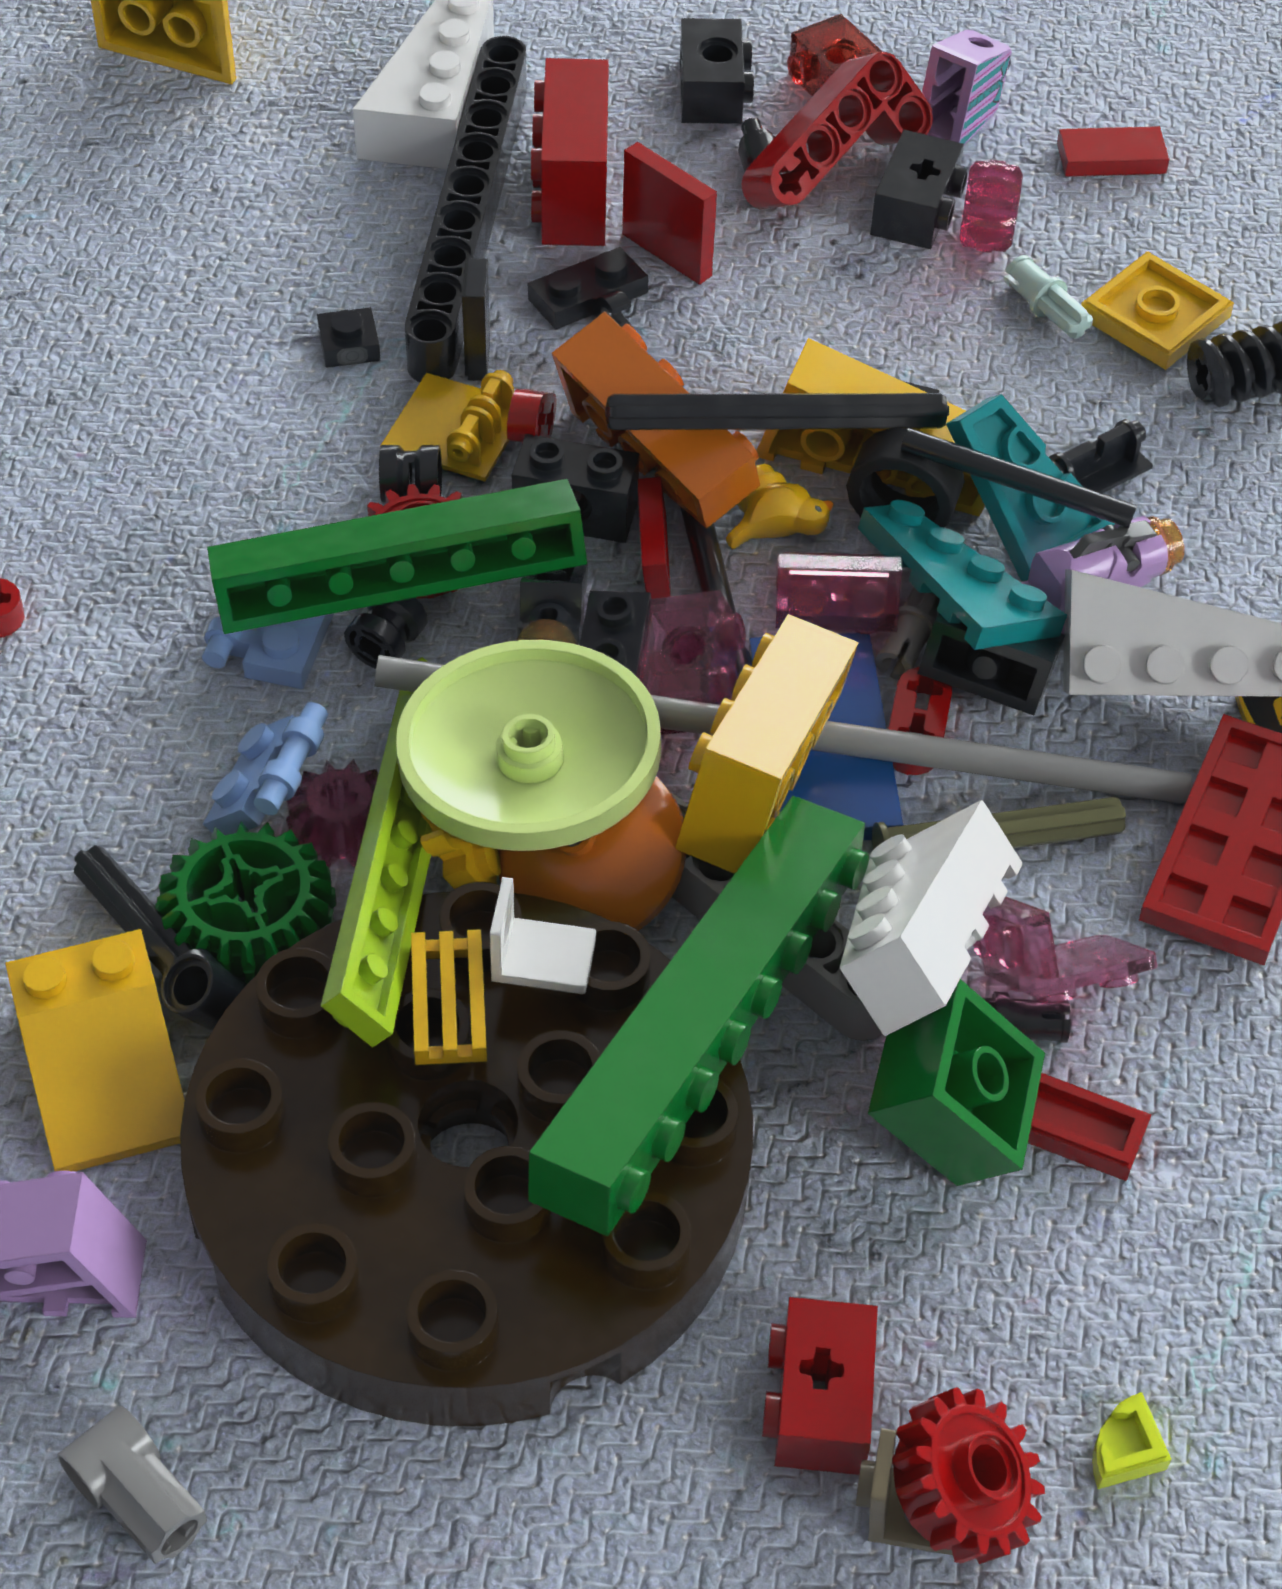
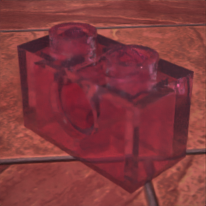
(692, 648)

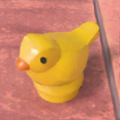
(778, 510)

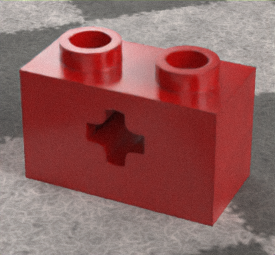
(818, 1426)

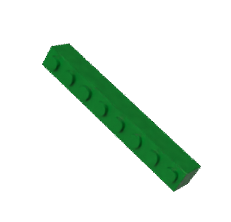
(696, 1018)

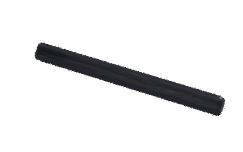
(776, 411)

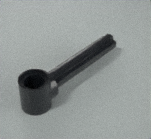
(192, 978)

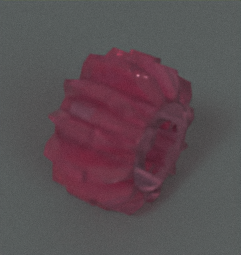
(991, 206)
(332, 811)

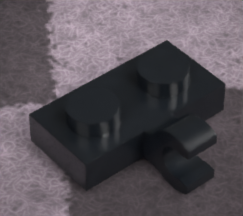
(589, 289)

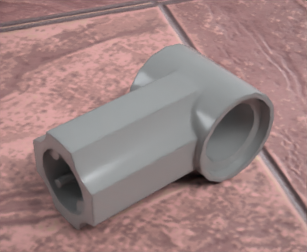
(122, 1470)

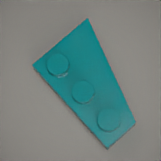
(1021, 519)

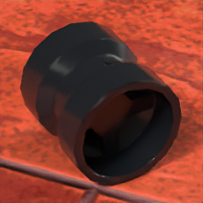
(397, 469)
(385, 630)

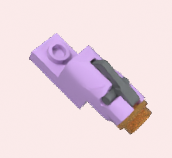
(1114, 553)

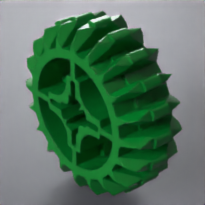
(269, 873)

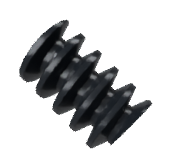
(1236, 364)

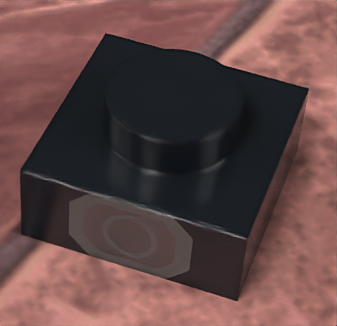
(348, 337)

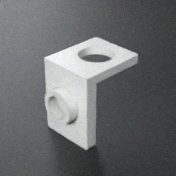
(538, 951)

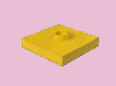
(1157, 309)

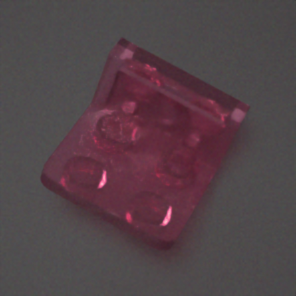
(839, 590)
(1023, 955)

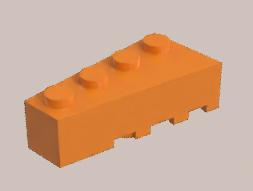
(698, 468)

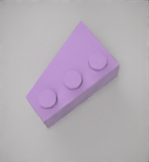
(67, 1246)

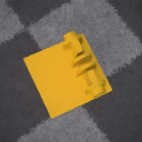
(459, 418)

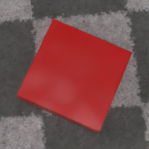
(668, 212)

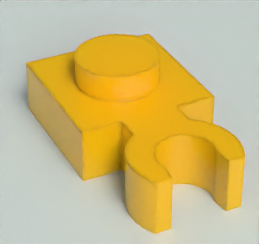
(461, 859)

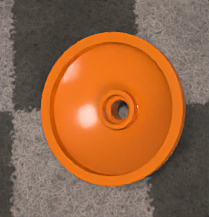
(615, 874)

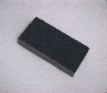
(476, 318)

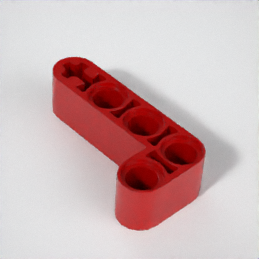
(871, 96)

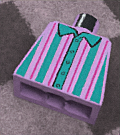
(968, 74)

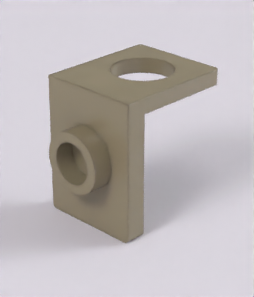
(878, 1492)

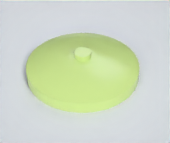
(529, 745)

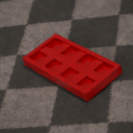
(1226, 851)

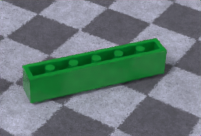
(396, 555)

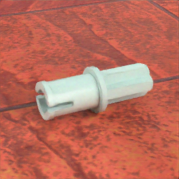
(1047, 296)

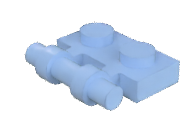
(271, 653)
(266, 770)

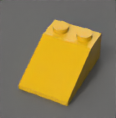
(171, 33)
(98, 1051)

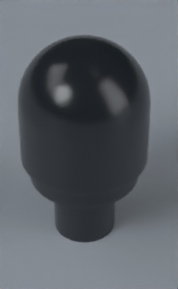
(753, 142)

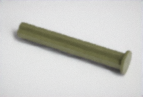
(1038, 824)

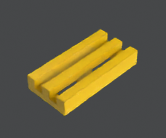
(446, 949)

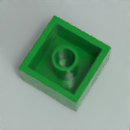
(960, 1089)

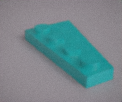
(969, 585)

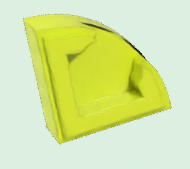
(1128, 1445)

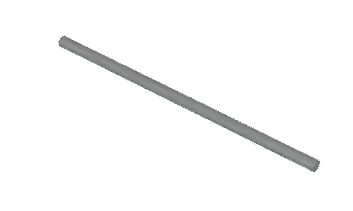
(901, 746)

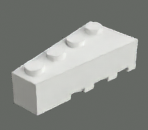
(421, 92)
(1163, 644)
(924, 913)

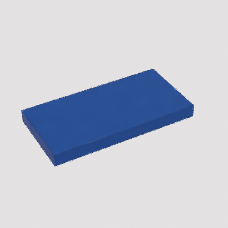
(844, 782)

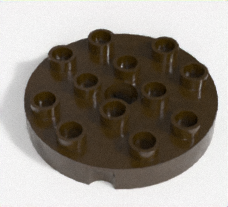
(425, 1278)

